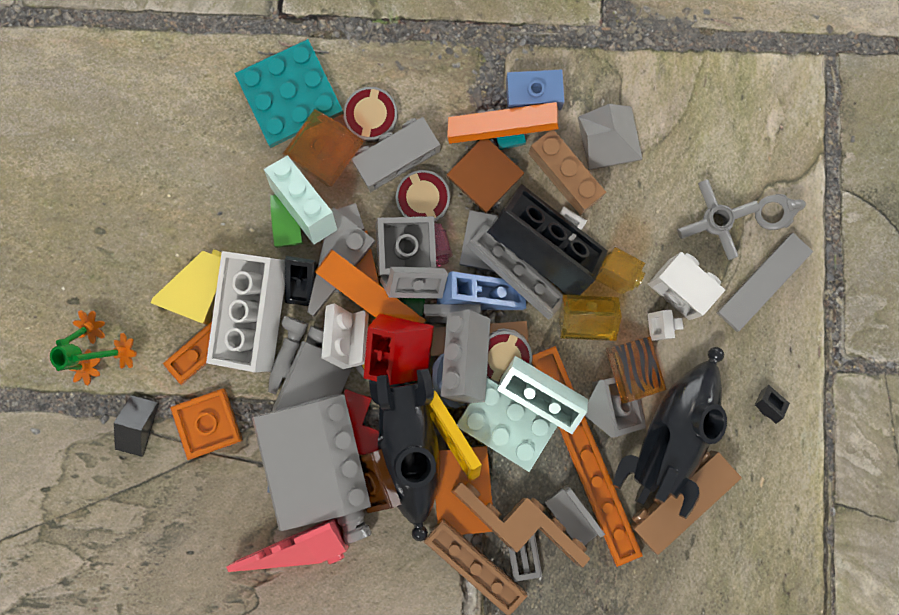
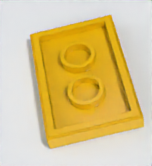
(454, 438)

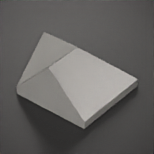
(609, 136)
(610, 414)

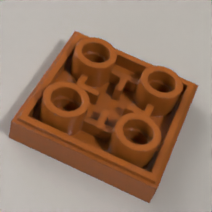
(485, 174)

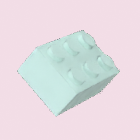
(507, 427)

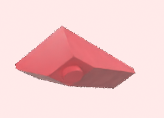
(304, 548)

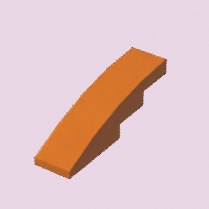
(362, 289)

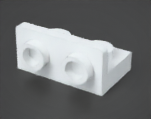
(344, 337)

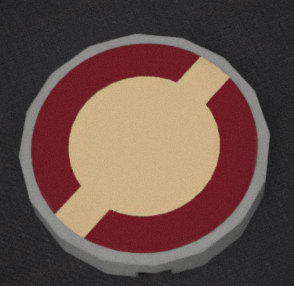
(370, 113)
(423, 195)
(503, 347)

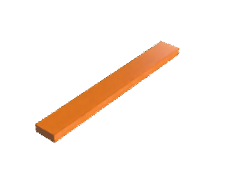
(593, 473)

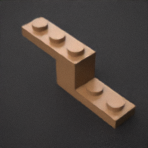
(522, 523)

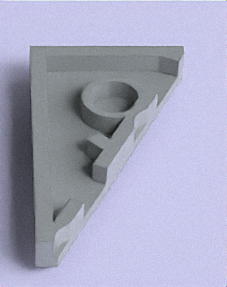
(349, 243)

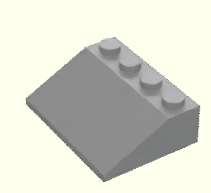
(311, 462)

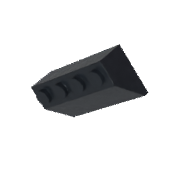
(541, 239)

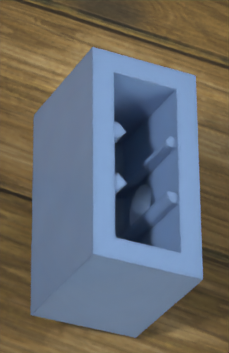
(534, 88)

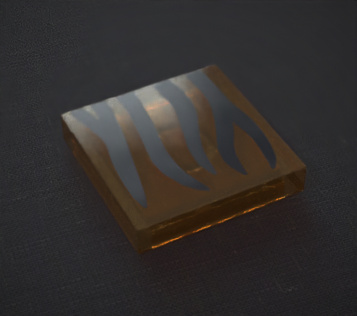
(636, 369)

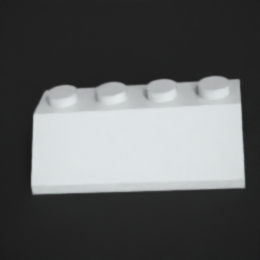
(246, 312)

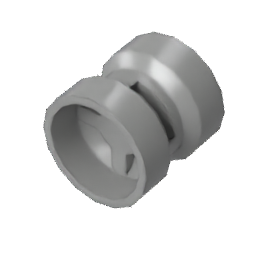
(354, 526)

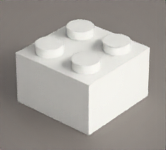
(687, 286)

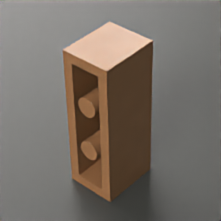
(566, 172)

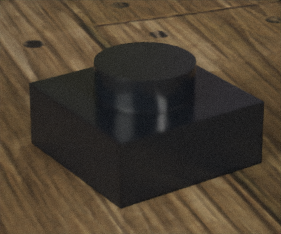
(772, 404)

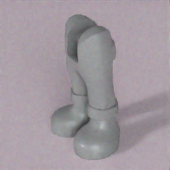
(286, 355)

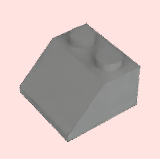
(405, 243)

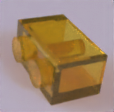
(621, 271)
(589, 317)

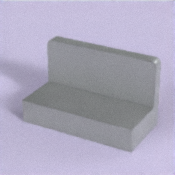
(415, 282)
(573, 515)

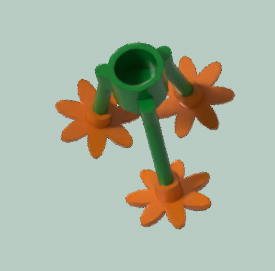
(70, 357)

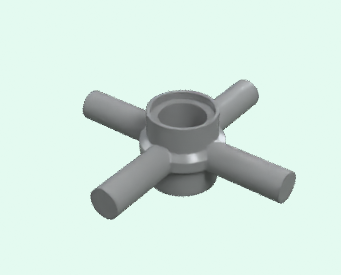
(725, 212)

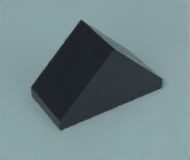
(299, 280)
(134, 425)

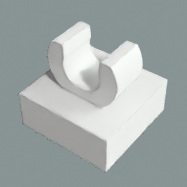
(663, 325)

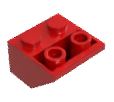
(397, 349)

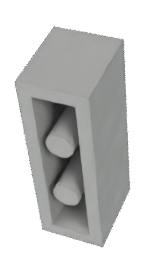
(396, 153)
(465, 357)

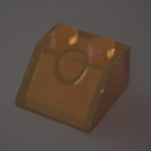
(323, 147)

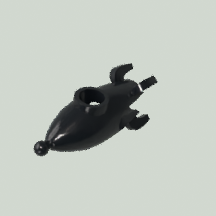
(679, 437)
(409, 444)

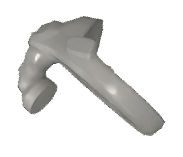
(790, 206)

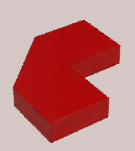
(365, 436)

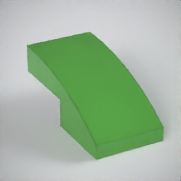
(284, 227)

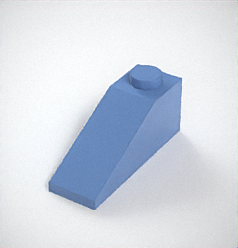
(483, 290)

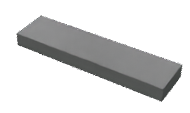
(517, 273)
(764, 282)

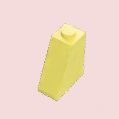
(193, 289)

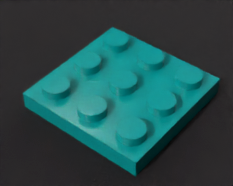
(286, 91)

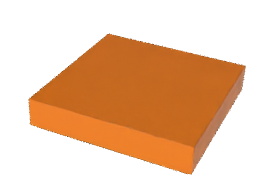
(206, 424)

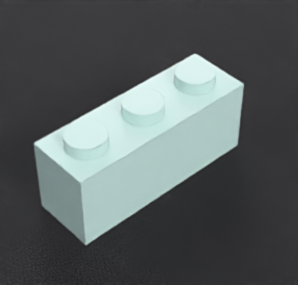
(301, 199)
(543, 395)

